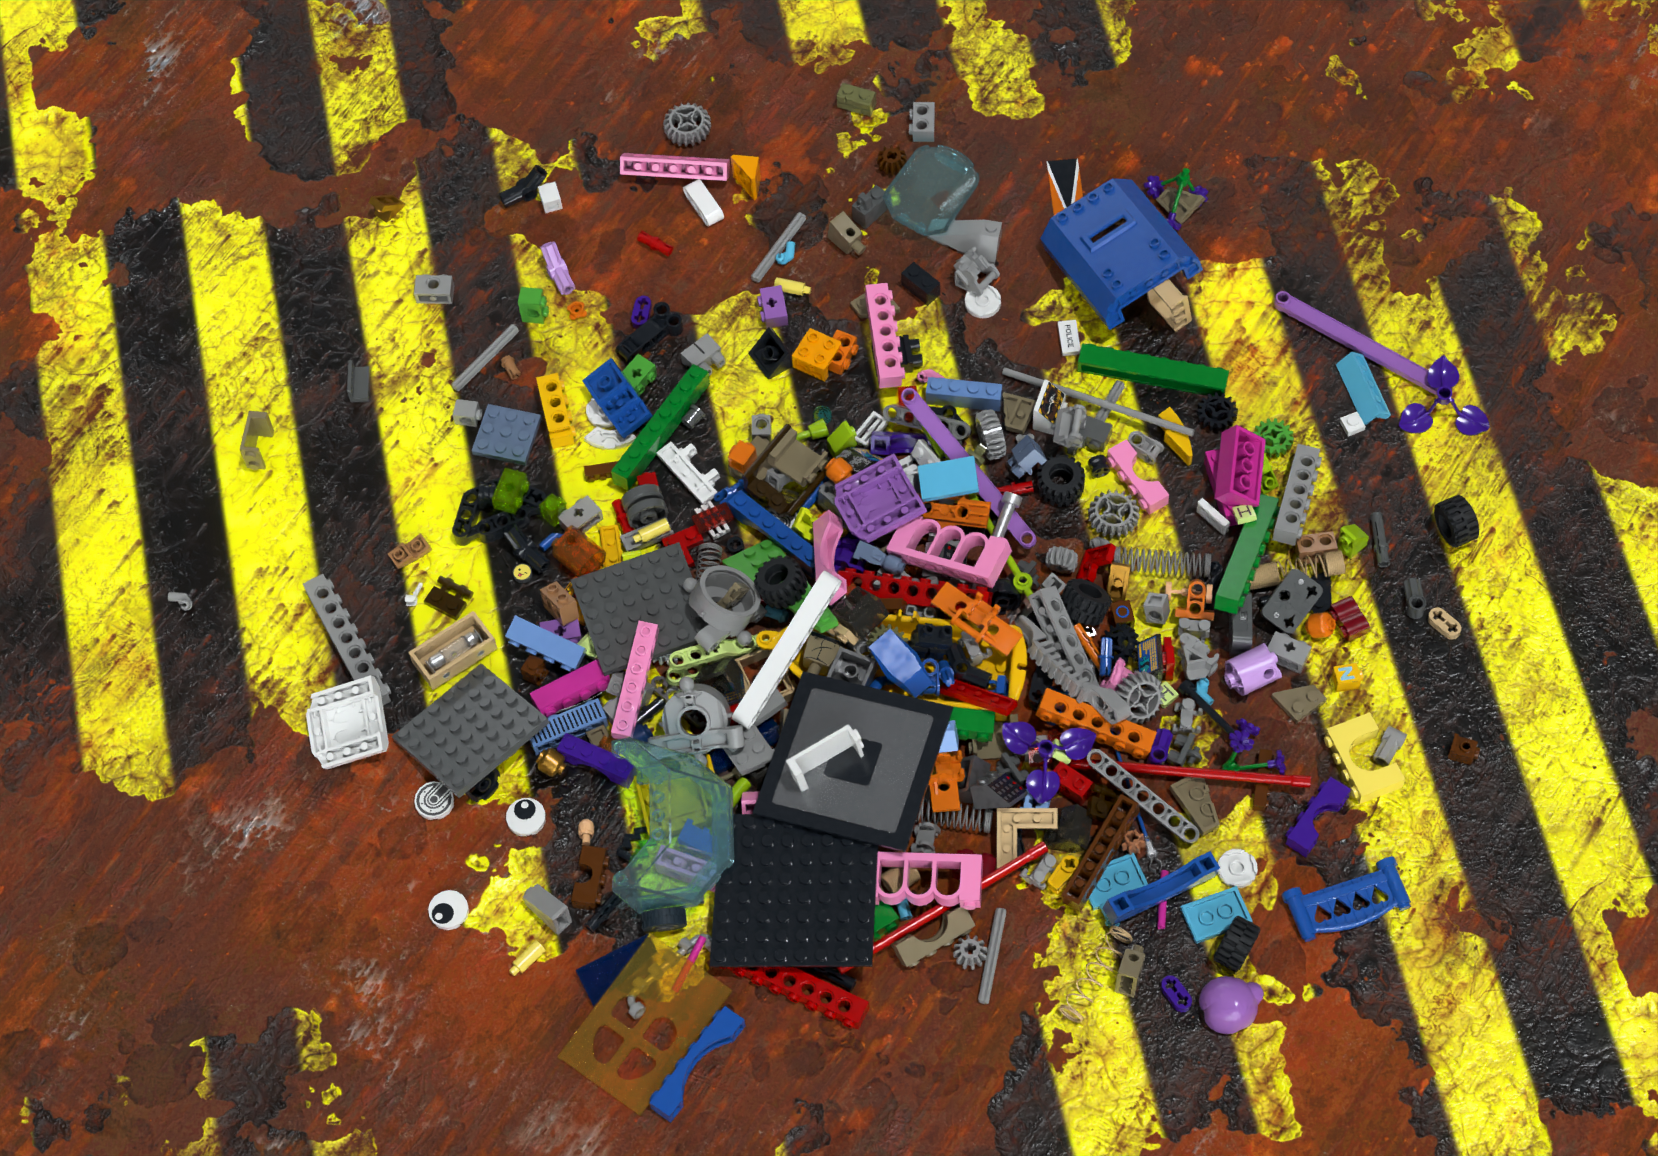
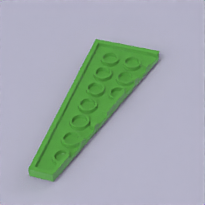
(754, 557)

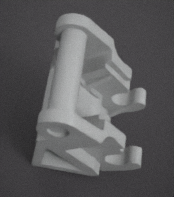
(969, 267)
(1067, 426)
(1194, 658)

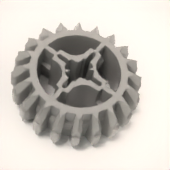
(687, 130)
(990, 434)
(1109, 522)
(1145, 699)

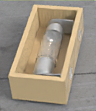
(453, 650)

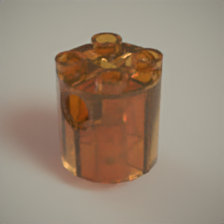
(578, 552)

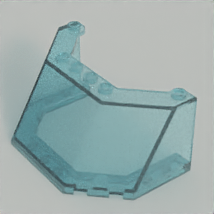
(688, 829)

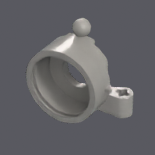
(722, 622)
(718, 716)

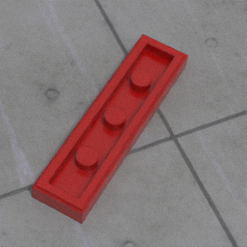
(979, 697)

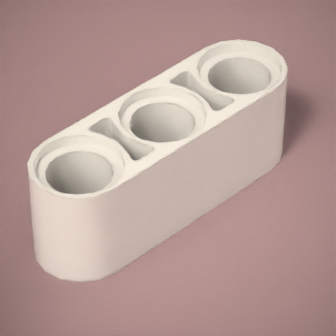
(703, 202)

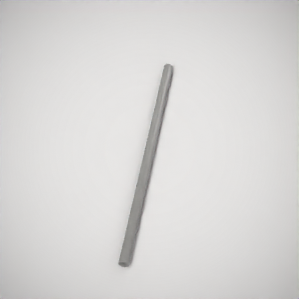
(1102, 403)

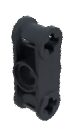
(1038, 685)

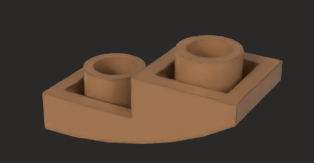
(412, 551)

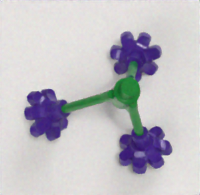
(1182, 179)
(1240, 741)

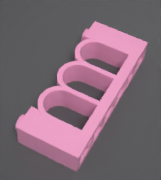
(984, 573)
(970, 878)

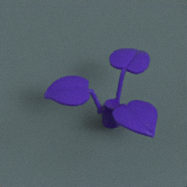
(1443, 376)
(1044, 784)

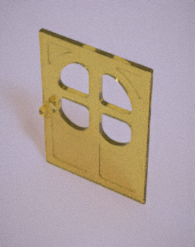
(670, 989)

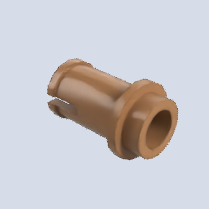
(510, 366)

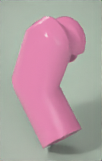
(923, 375)

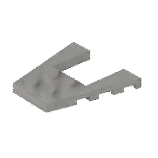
(756, 749)

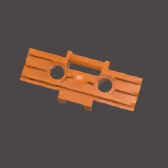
(951, 515)
(979, 614)
(947, 772)

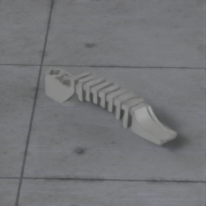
(1104, 700)

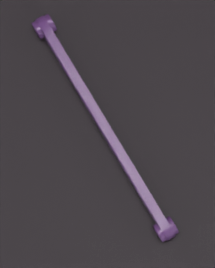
(1353, 340)
(954, 450)

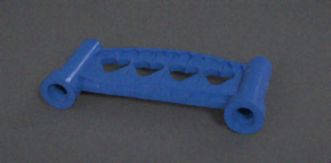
(1385, 879)

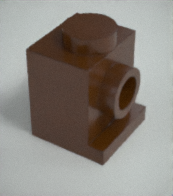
(534, 670)
(1463, 750)

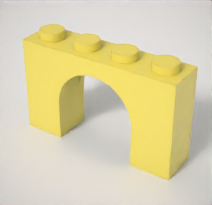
(1363, 784)

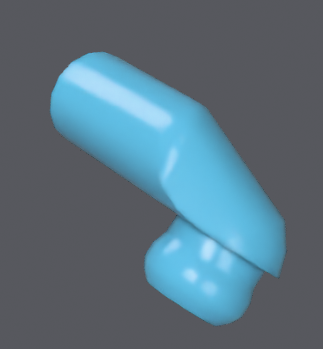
(787, 256)
(1202, 690)

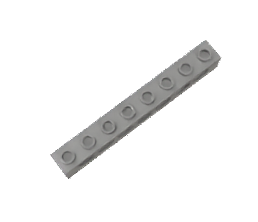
(315, 590)

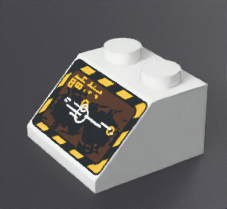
(1047, 407)

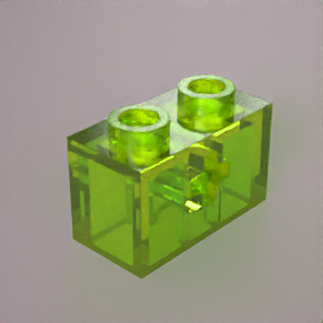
(510, 491)

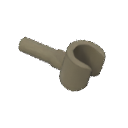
(735, 773)

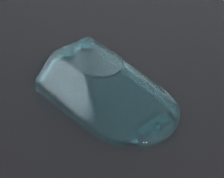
(931, 189)

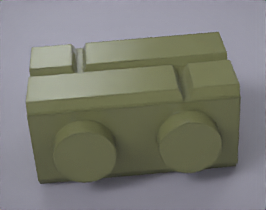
(856, 99)

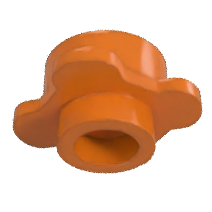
(574, 306)

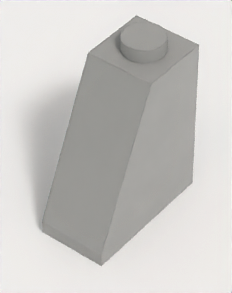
(547, 908)

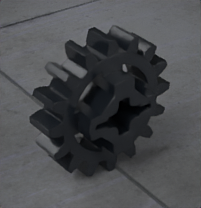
(1217, 412)
(1123, 641)

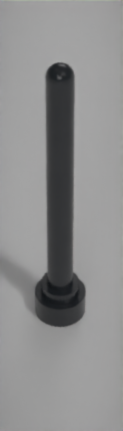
(1188, 689)

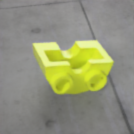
(804, 524)

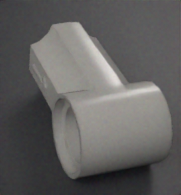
(1391, 742)

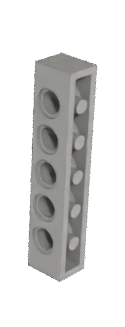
(1296, 495)
(1059, 628)

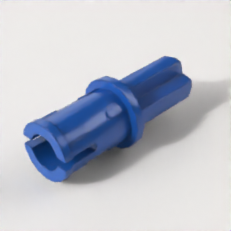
(1105, 657)
(946, 673)

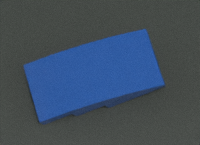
(617, 398)

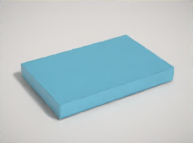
(948, 478)
(1120, 876)
(1214, 914)

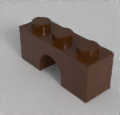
(589, 894)

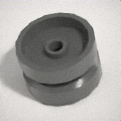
(644, 505)

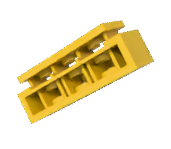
(555, 410)

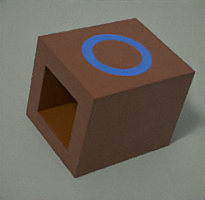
(1122, 613)

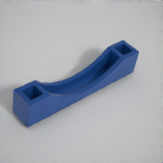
(757, 517)
(1140, 899)
(722, 1031)

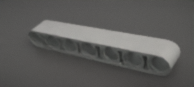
(1138, 787)

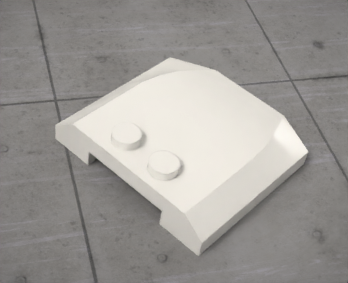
(347, 723)

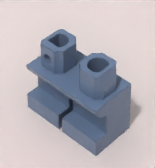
(1025, 456)

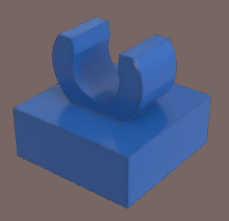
(1001, 685)

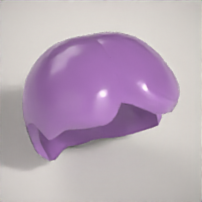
(1230, 1003)

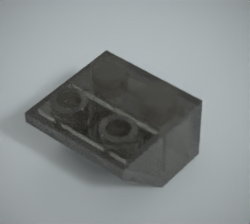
(860, 612)
(1072, 830)

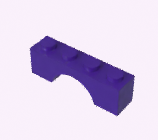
(895, 442)
(582, 752)
(1331, 797)

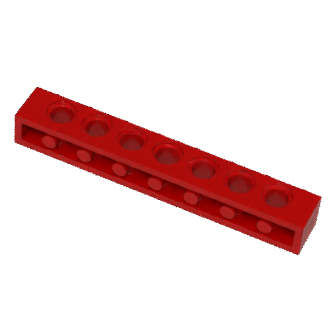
(905, 584)
(821, 989)

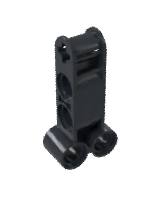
(651, 332)

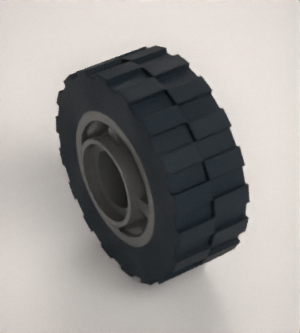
(663, 919)

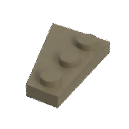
(1196, 802)

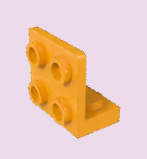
(815, 354)

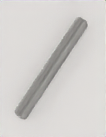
(778, 247)
(484, 358)
(992, 956)

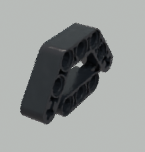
(472, 531)

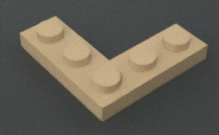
(1020, 818)

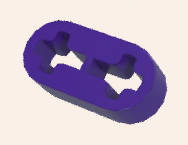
(637, 311)
(1173, 996)

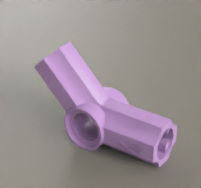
(557, 268)

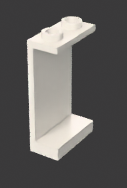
(823, 751)

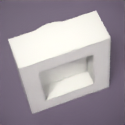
(1352, 424)

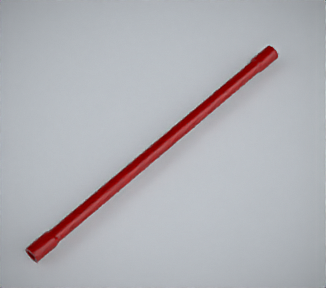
(1292, 780)
(1030, 855)

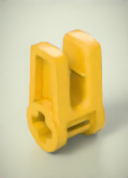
(1061, 876)

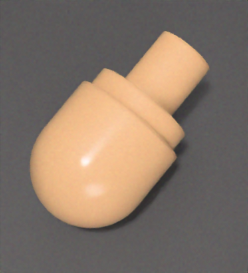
(586, 831)

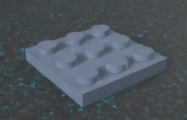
(506, 434)

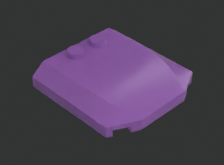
(877, 500)

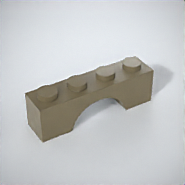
(954, 923)

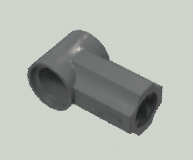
(1414, 597)

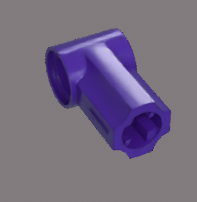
(1160, 747)

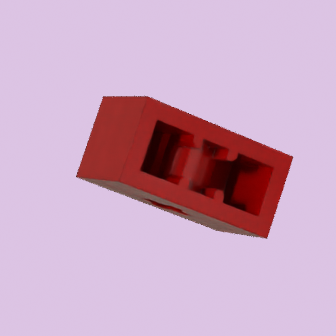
(1073, 784)

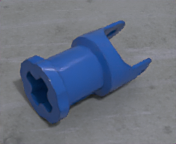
(728, 492)

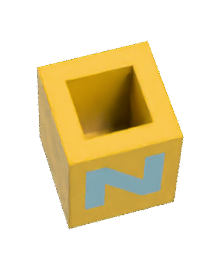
(1347, 677)

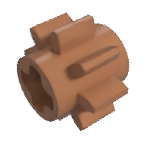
(1133, 842)

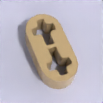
(1444, 623)

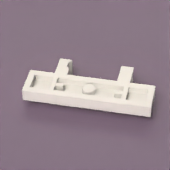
(680, 464)

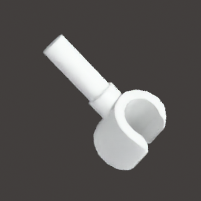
(413, 599)

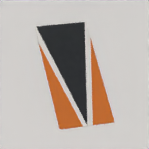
(1064, 183)

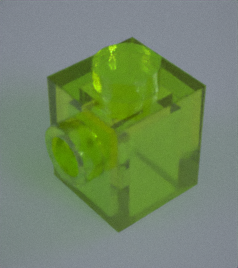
(552, 508)

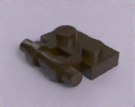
(446, 603)
(1097, 806)

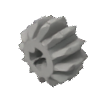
(1061, 560)
(964, 946)

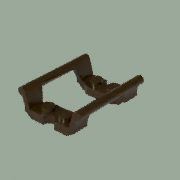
(762, 489)

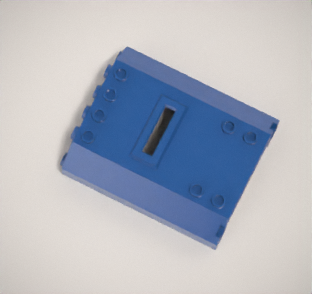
(1124, 260)

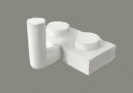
(923, 455)

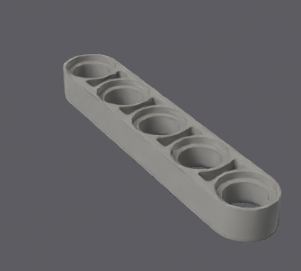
(900, 419)

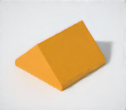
(747, 173)

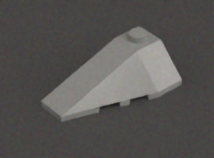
(965, 234)

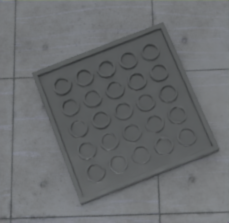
(636, 591)
(470, 730)

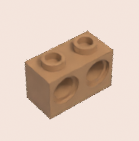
(1314, 544)
(559, 603)

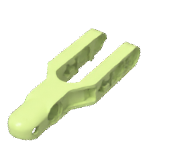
(725, 649)

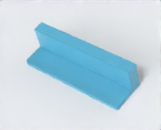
(1362, 387)

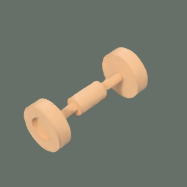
(1209, 588)

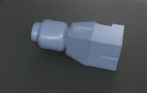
(877, 557)

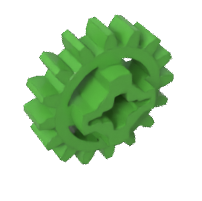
(1275, 435)

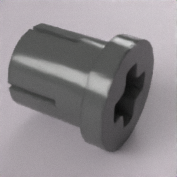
(693, 416)

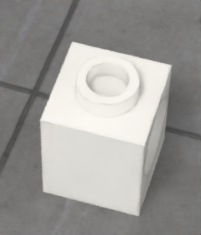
(550, 197)

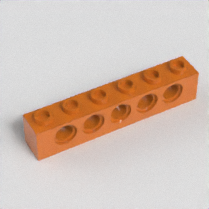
(1088, 714)

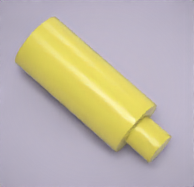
(792, 287)
(652, 531)
(527, 958)

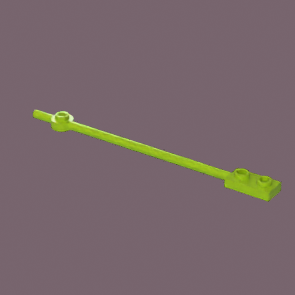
(1021, 587)

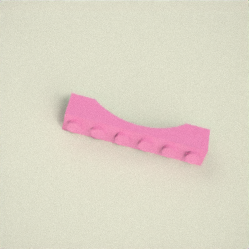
(826, 535)

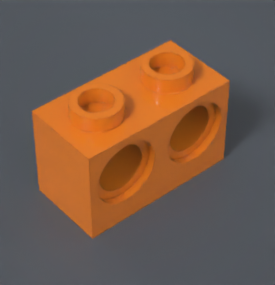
(844, 354)

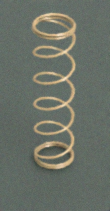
(1068, 1007)

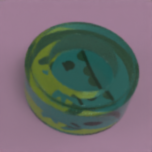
(822, 412)

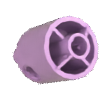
(1252, 670)

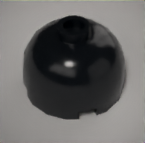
(1005, 595)
(485, 788)

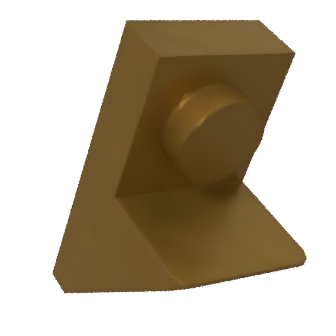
(386, 206)
(1118, 581)

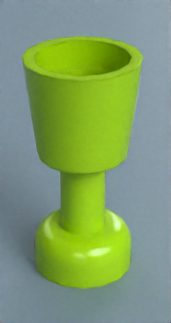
(815, 430)

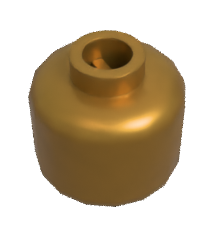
(551, 762)

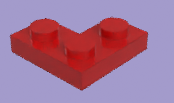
(688, 539)
(1093, 559)
(1168, 658)

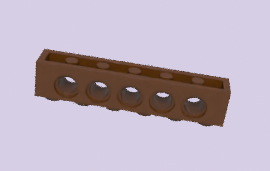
(1100, 853)

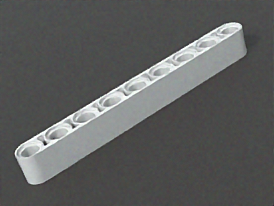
(786, 649)

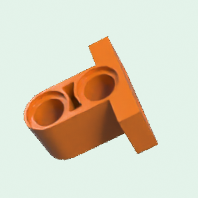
(1198, 598)

